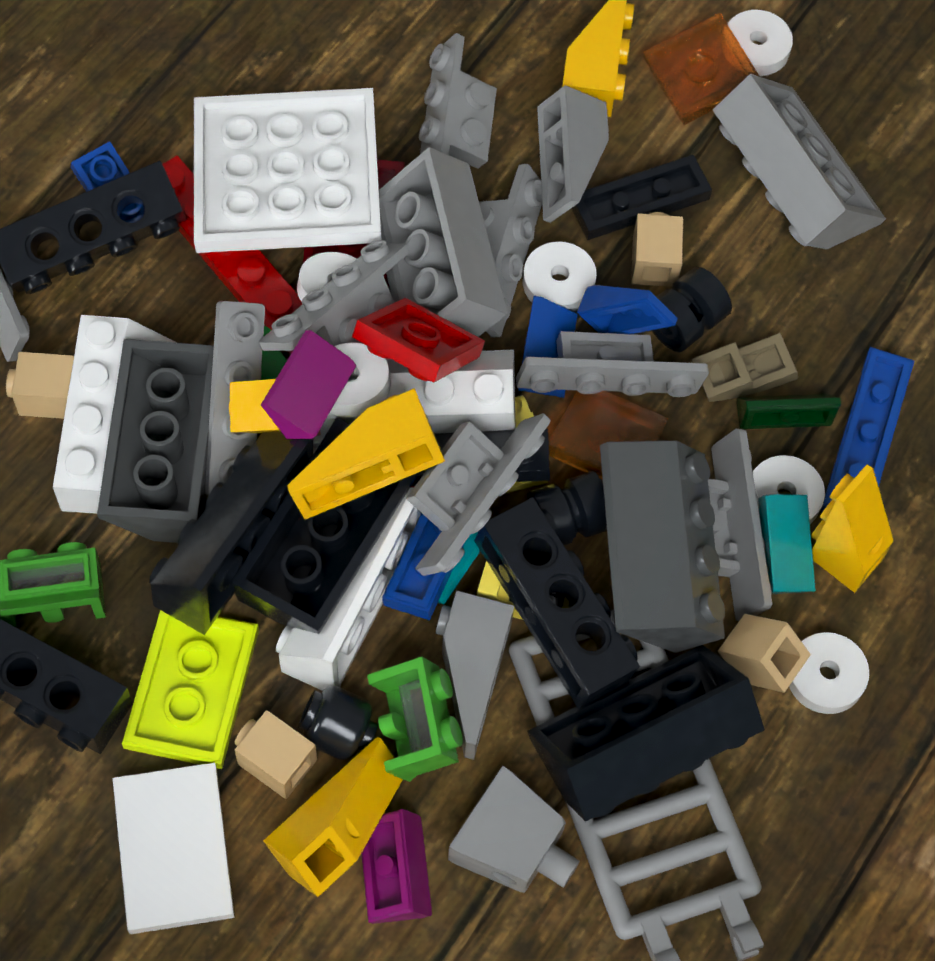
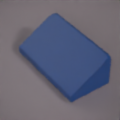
(544, 327)

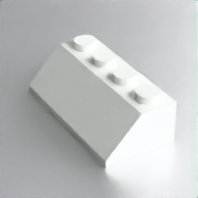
(474, 393)
(91, 408)
(327, 656)

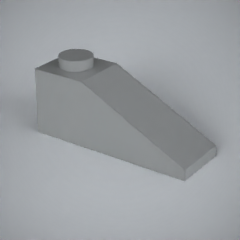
(570, 144)
(472, 653)

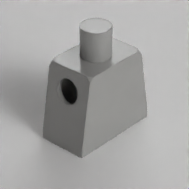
(513, 837)

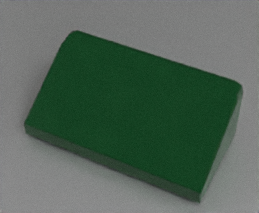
(787, 411)

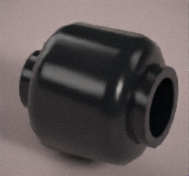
(338, 722)

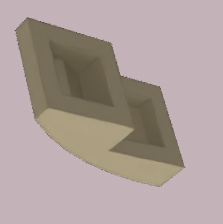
(747, 369)

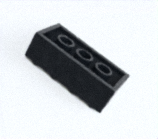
(308, 564)
(198, 575)
(647, 731)

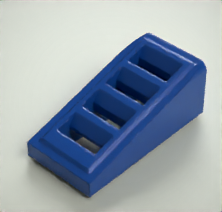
(624, 310)

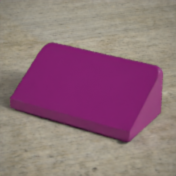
(307, 387)
(396, 870)

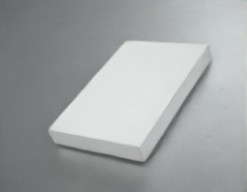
(172, 848)

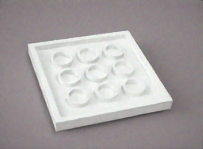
(285, 170)

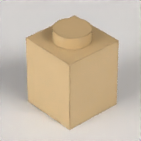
(657, 249)
(40, 384)
(765, 652)
(274, 753)

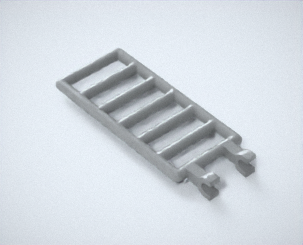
(609, 879)

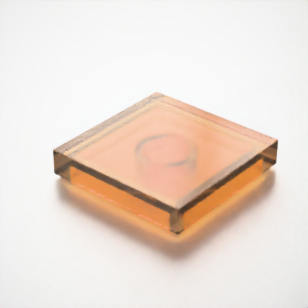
(699, 67)
(598, 420)

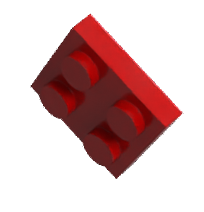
(418, 340)

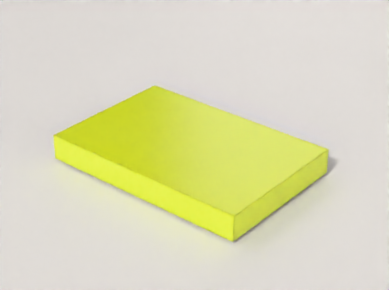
(191, 690)

